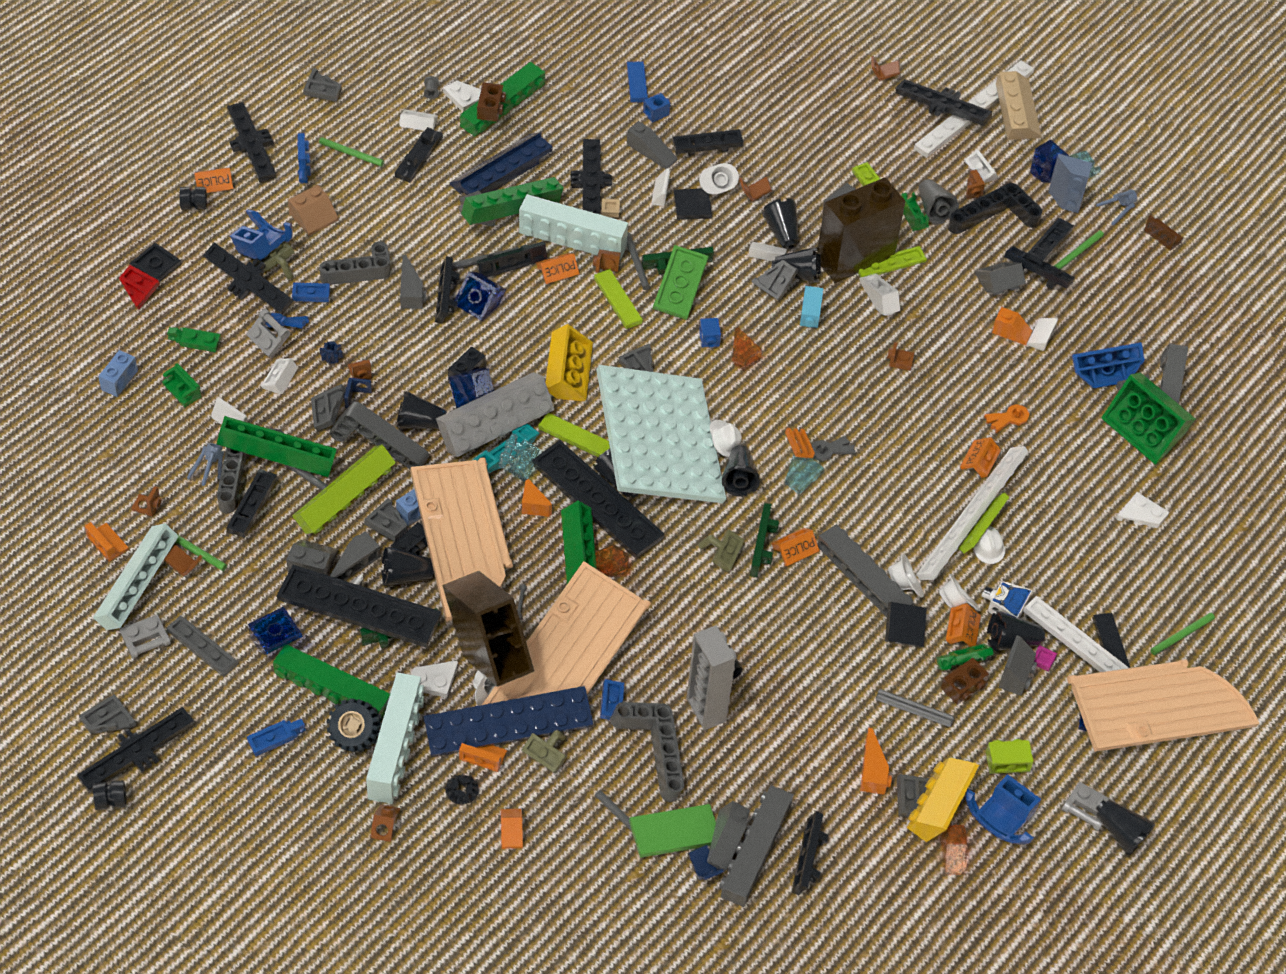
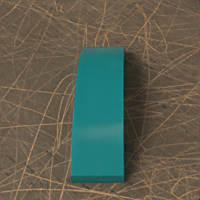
(523, 432)

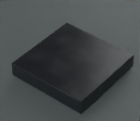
(692, 204)
(156, 262)
(905, 624)

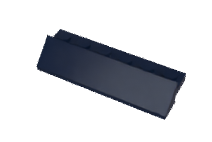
(504, 165)

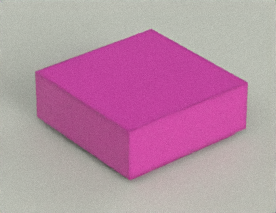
(1044, 658)

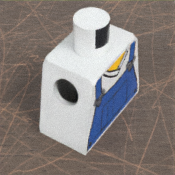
(1007, 598)

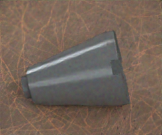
(937, 201)

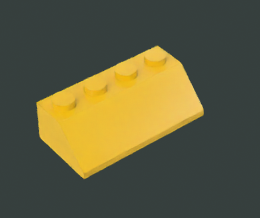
(568, 364)
(941, 798)

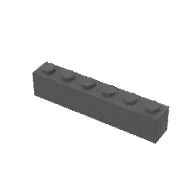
(861, 569)
(756, 846)

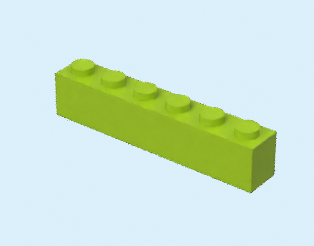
(344, 489)

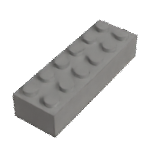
(495, 414)
(710, 677)

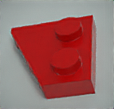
(138, 285)

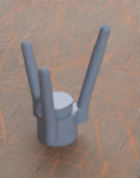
(1125, 198)
(212, 453)

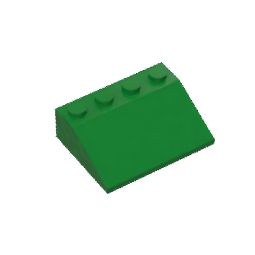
(1147, 417)

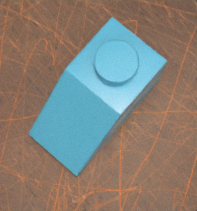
(811, 306)

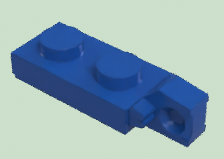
(275, 736)

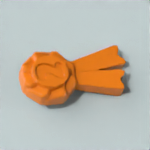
(1015, 415)

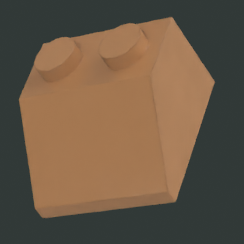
(312, 210)

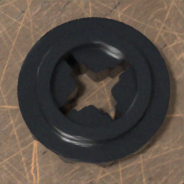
(458, 796)

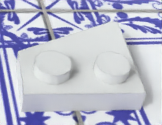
(462, 94)
(1143, 512)
(437, 677)

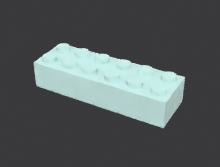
(571, 226)
(394, 738)

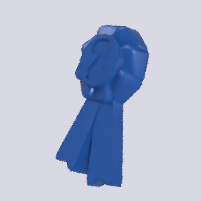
(297, 322)

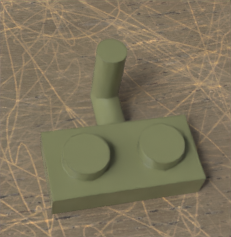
(279, 256)
(727, 549)
(544, 751)

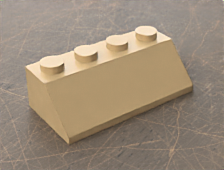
(1017, 106)

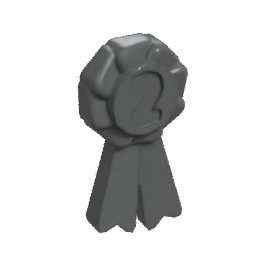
(824, 450)

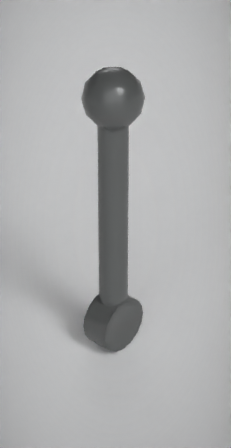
(523, 587)

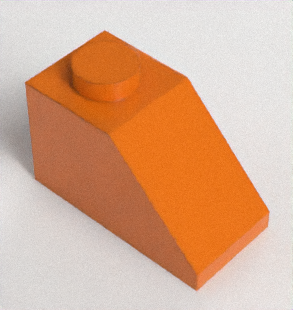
(1011, 326)

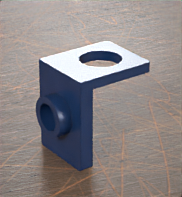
(352, 387)
(699, 862)

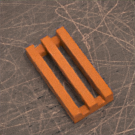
(802, 443)

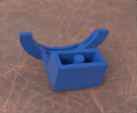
(261, 241)
(1006, 810)

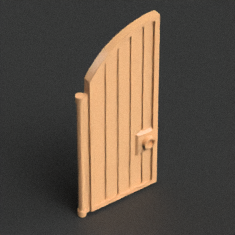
(460, 522)
(576, 636)
(1157, 704)

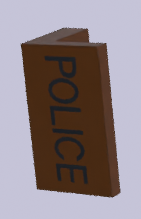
(1162, 233)

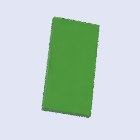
(680, 282)
(673, 830)

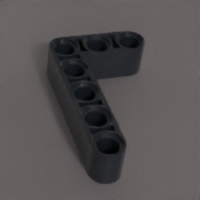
(987, 206)

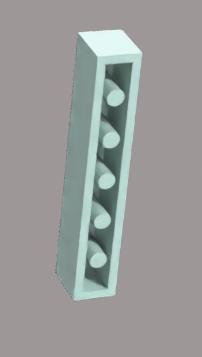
(135, 577)

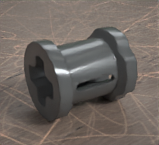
(431, 84)

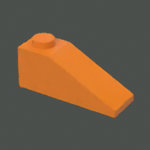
(875, 767)

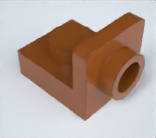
(975, 185)
(607, 260)
(900, 358)

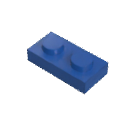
(311, 292)
(611, 696)

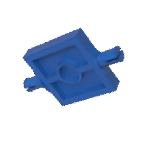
(303, 158)

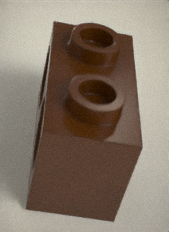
(490, 102)
(962, 678)

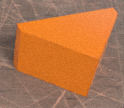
(534, 501)
(511, 828)

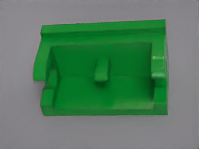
(914, 214)
(181, 385)

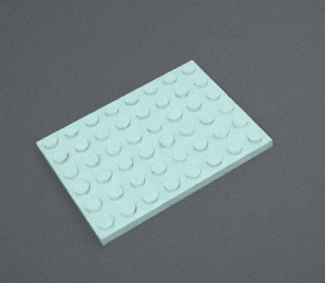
(660, 434)

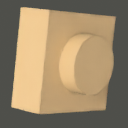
(610, 207)

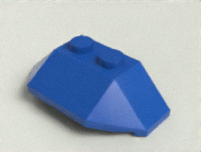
(1108, 365)

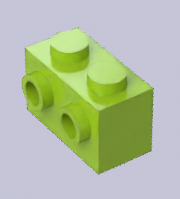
(1009, 756)

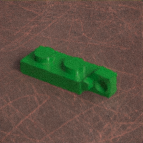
(194, 338)
(961, 656)

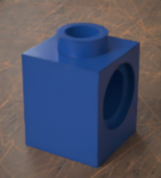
(656, 107)
(709, 332)

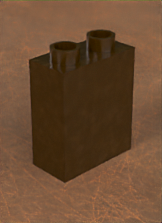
(860, 229)
(488, 628)

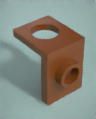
(885, 71)
(757, 189)
(360, 369)
(153, 502)
(181, 561)
(384, 815)

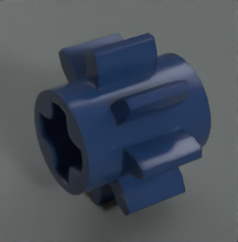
(331, 352)

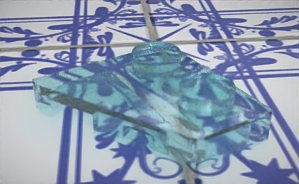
(802, 473)

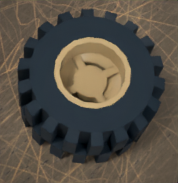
(354, 725)

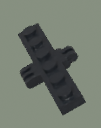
(944, 102)
(251, 142)
(591, 177)
(248, 278)
(136, 749)

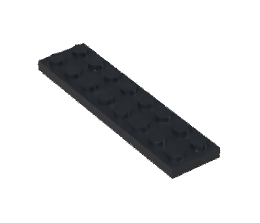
(607, 505)
(359, 605)

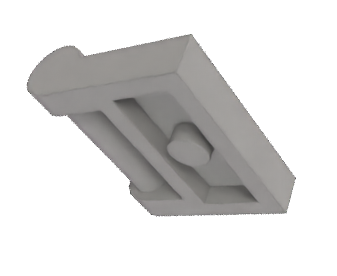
(264, 337)
(142, 632)
(1087, 799)

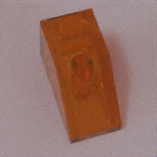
(745, 350)
(612, 561)
(954, 850)

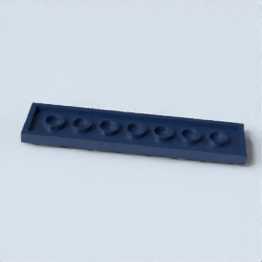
(508, 720)

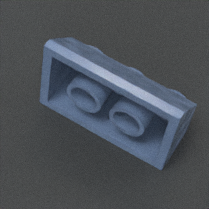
(1069, 182)

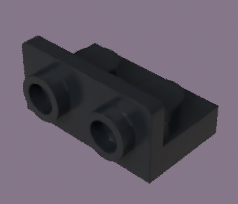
(413, 540)

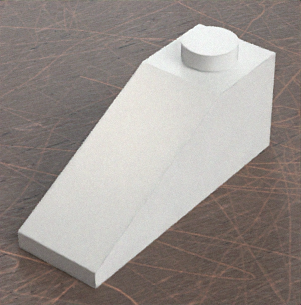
(881, 293)

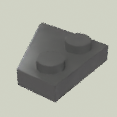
(322, 86)
(777, 279)
(638, 359)
(326, 407)
(386, 521)
(107, 716)
(908, 791)

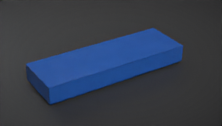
(636, 81)

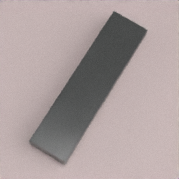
(202, 646)

